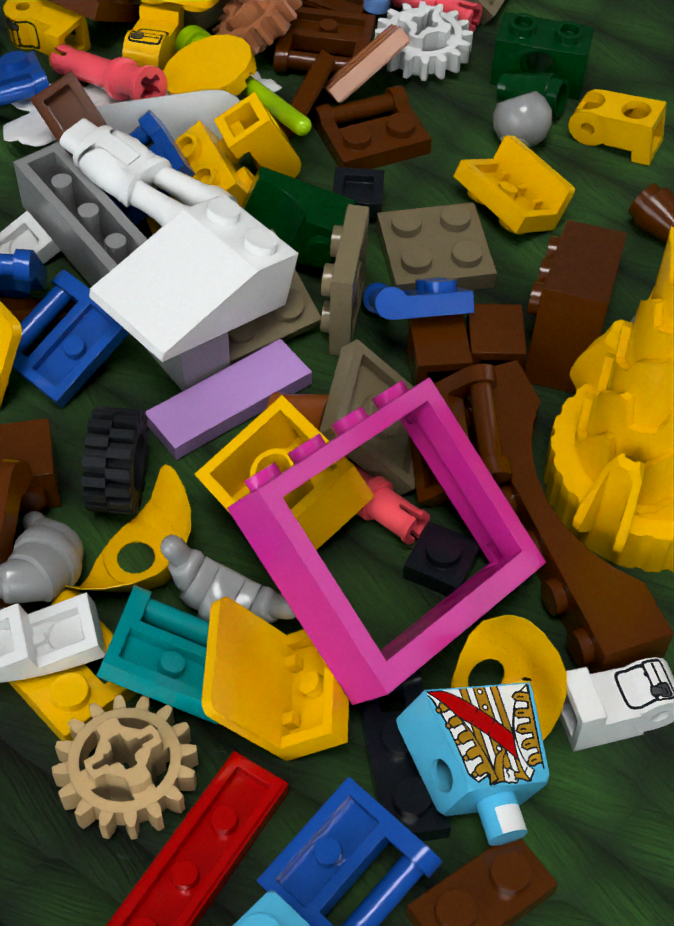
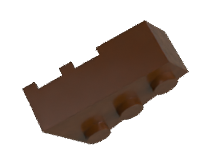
(571, 300)

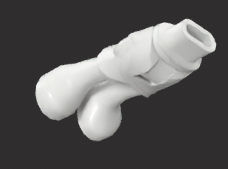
(134, 172)

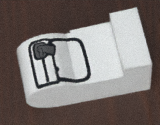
(617, 702)

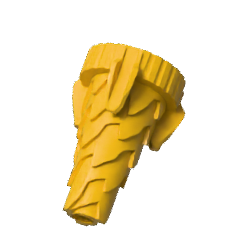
(615, 437)

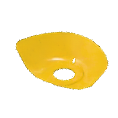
(163, 515)
(523, 653)

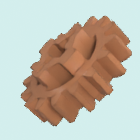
(257, 20)

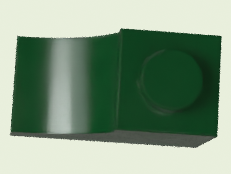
(297, 213)

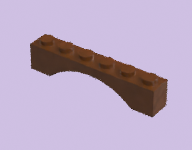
(603, 610)

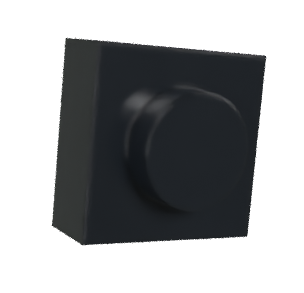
(361, 185)
(441, 559)

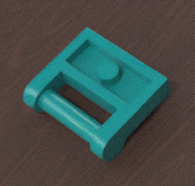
(158, 653)

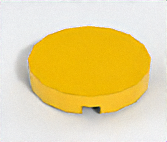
(211, 64)

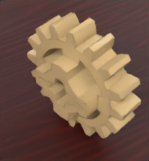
(120, 794)

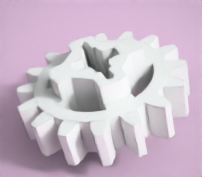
(435, 42)

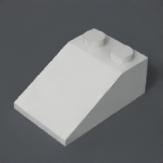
(198, 278)

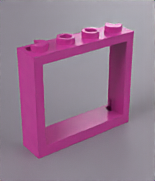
(310, 587)

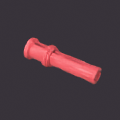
(119, 77)

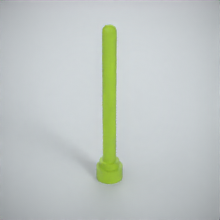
(276, 105)

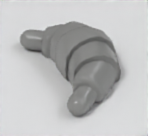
(41, 562)
(206, 580)

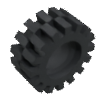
(115, 460)

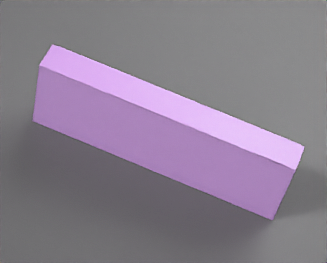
(227, 398)

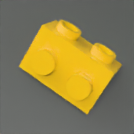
(517, 187)

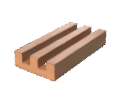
(366, 63)

